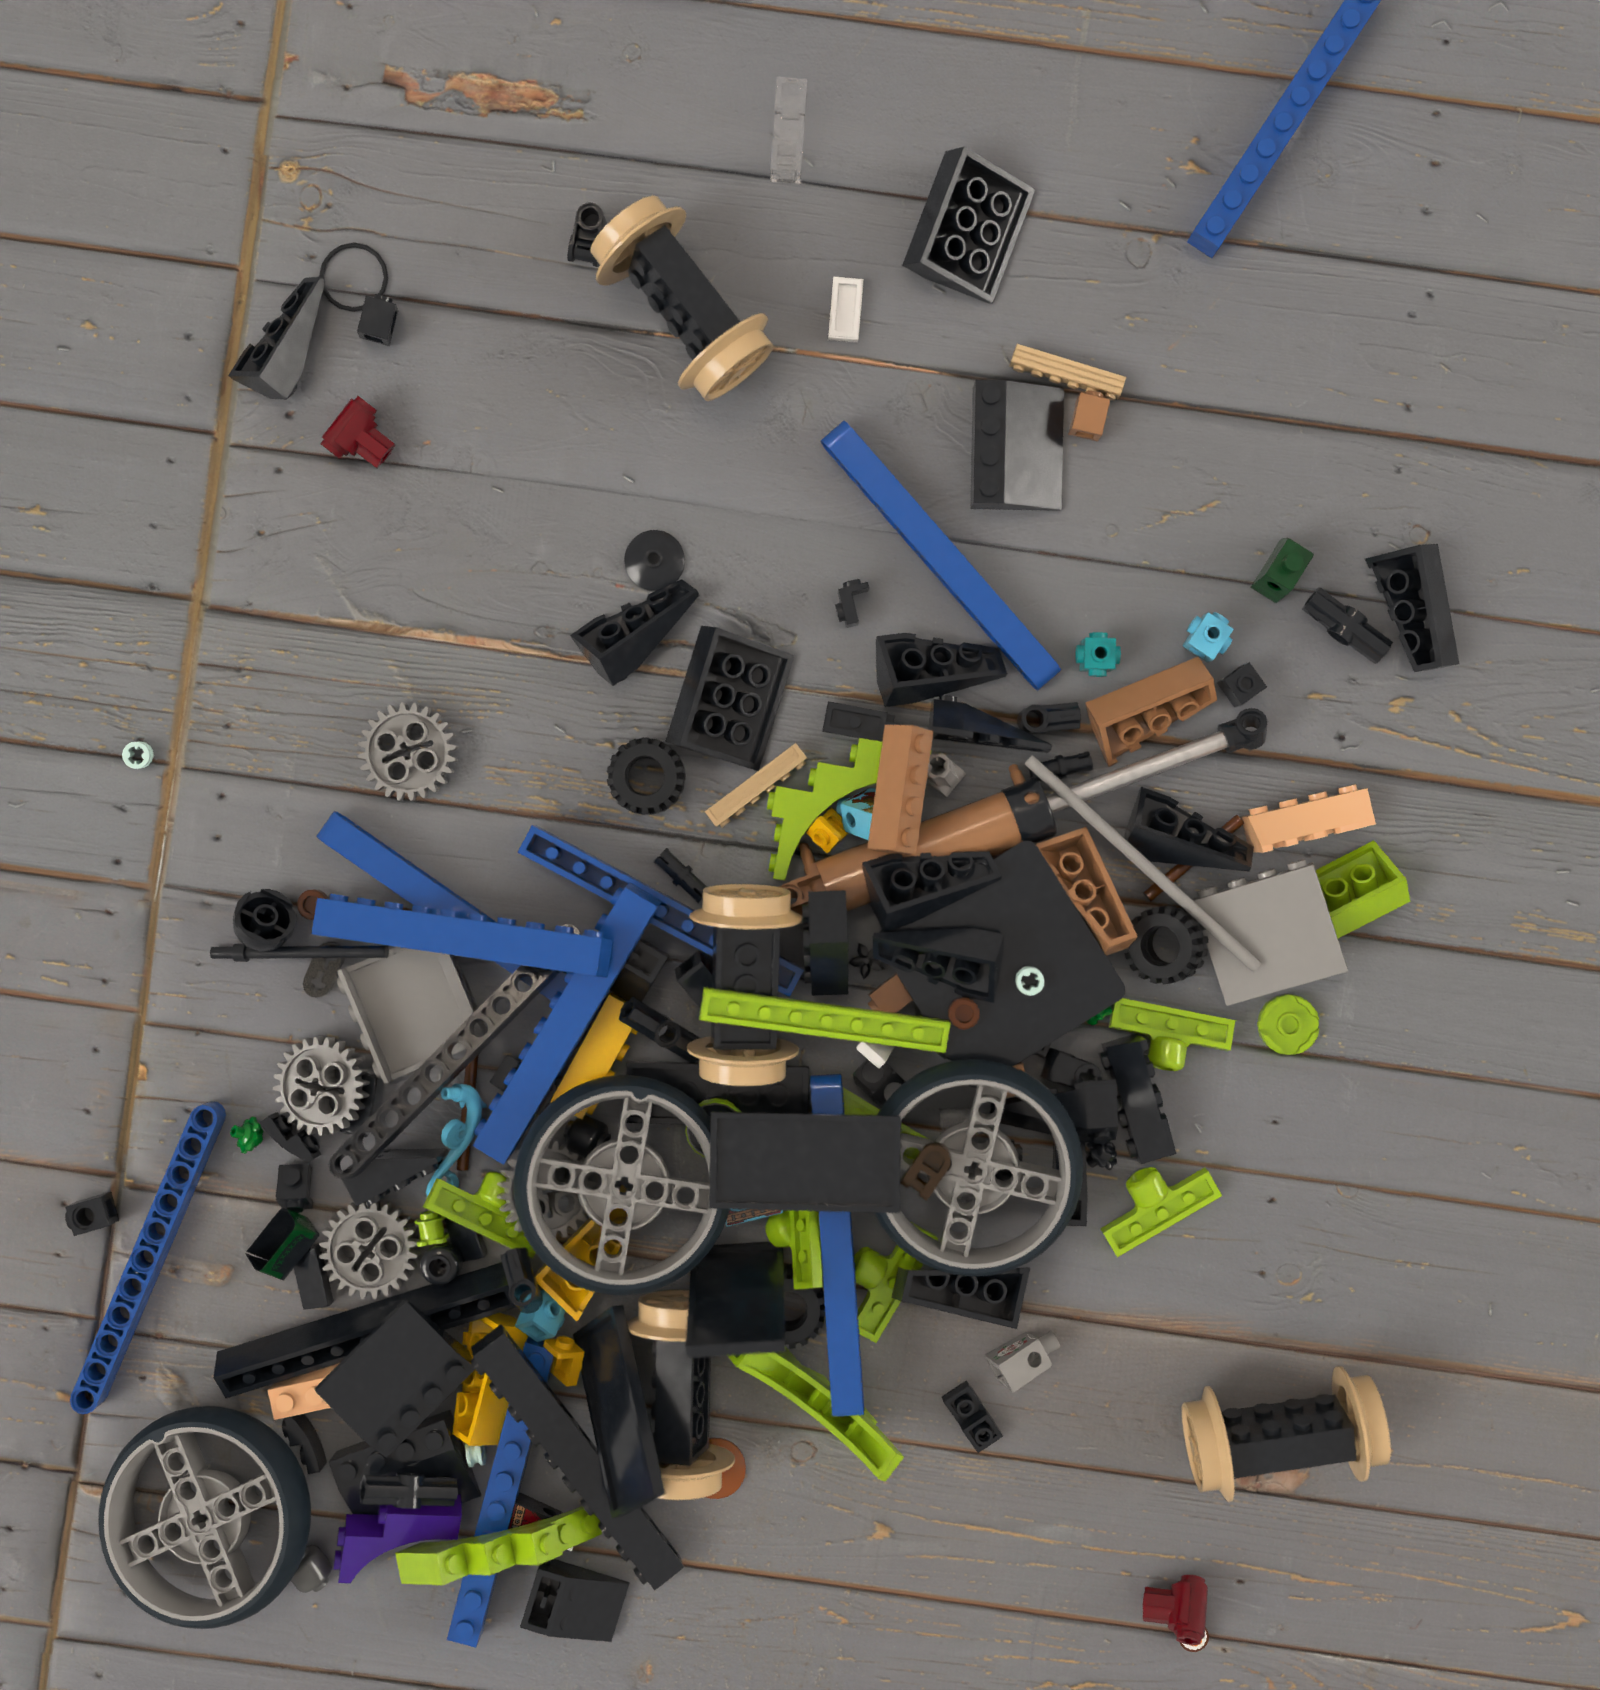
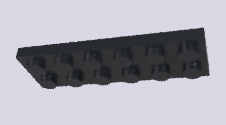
(780, 1097)

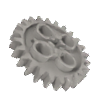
(399, 726)
(316, 1113)
(559, 1220)
(348, 1232)

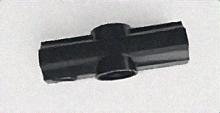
(1347, 625)
(650, 1022)
(408, 1490)

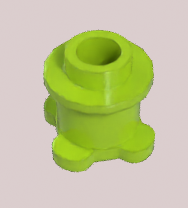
(431, 1229)

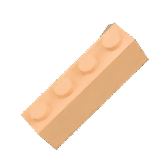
(1308, 820)
(298, 1394)

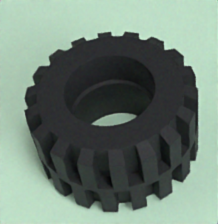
(619, 776)
(1190, 941)
(813, 1318)

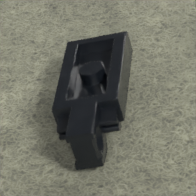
(856, 721)

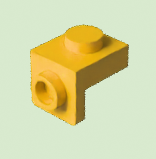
(827, 830)
(567, 1359)

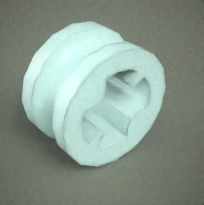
(128, 754)
(1026, 971)
(475, 1455)

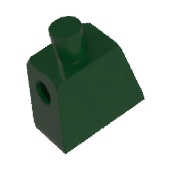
(1282, 568)

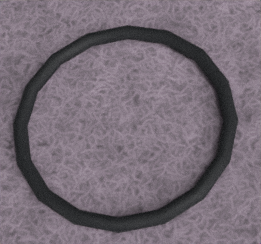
(345, 246)

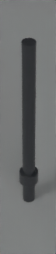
(242, 953)

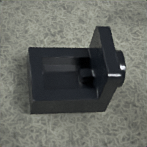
(846, 608)
(294, 1187)

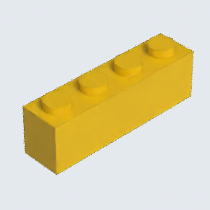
(599, 1050)

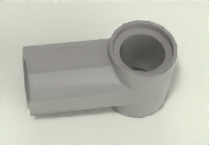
(944, 774)

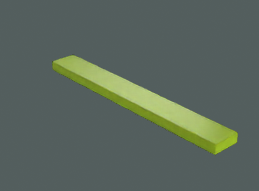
(824, 1020)

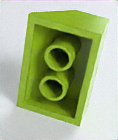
(1361, 888)

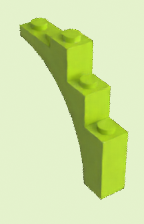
(802, 807)
(813, 1394)
(490, 1553)

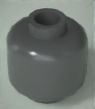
(312, 1571)

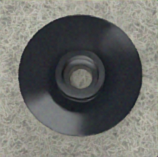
(657, 575)

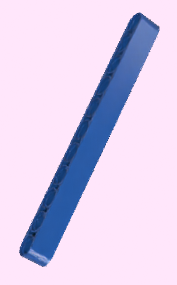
(940, 555)
(408, 880)
(140, 1269)
(839, 1278)

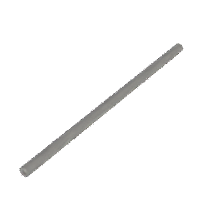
(1143, 863)

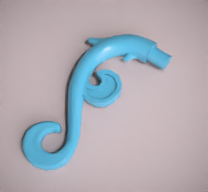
(455, 1133)

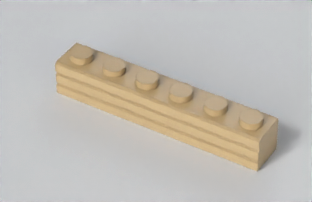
(1067, 371)
(758, 783)

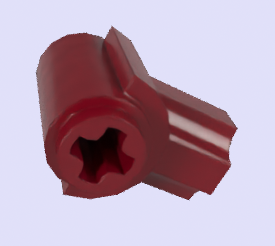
(357, 433)
(1180, 1608)

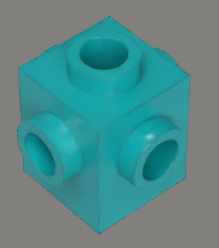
(1086, 654)

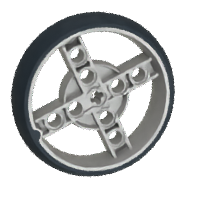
(536, 1171)
(1059, 1187)
(129, 1550)

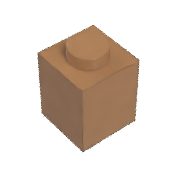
(1089, 415)
(890, 996)

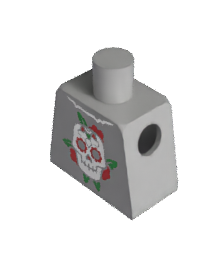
(1022, 1359)

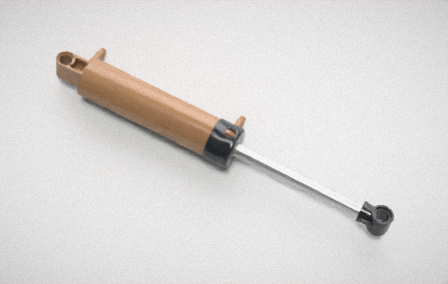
(1010, 815)

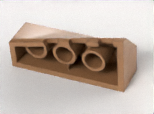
(1149, 707)
(900, 789)
(1090, 888)

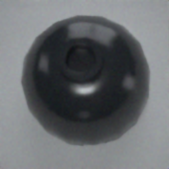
(264, 920)

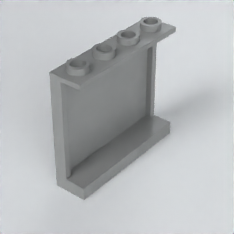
(1281, 924)
(407, 1007)

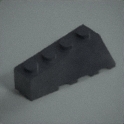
(1418, 604)
(1138, 1098)
(984, 1298)

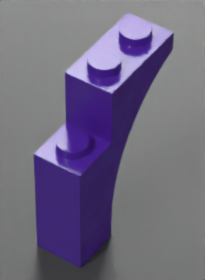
(373, 1535)

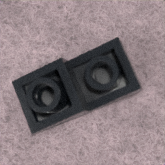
(300, 1145)
(972, 1416)
(301, 1432)

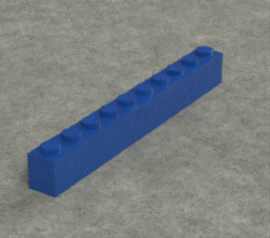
(1281, 125)
(605, 880)
(463, 937)
(563, 1028)
(497, 1509)

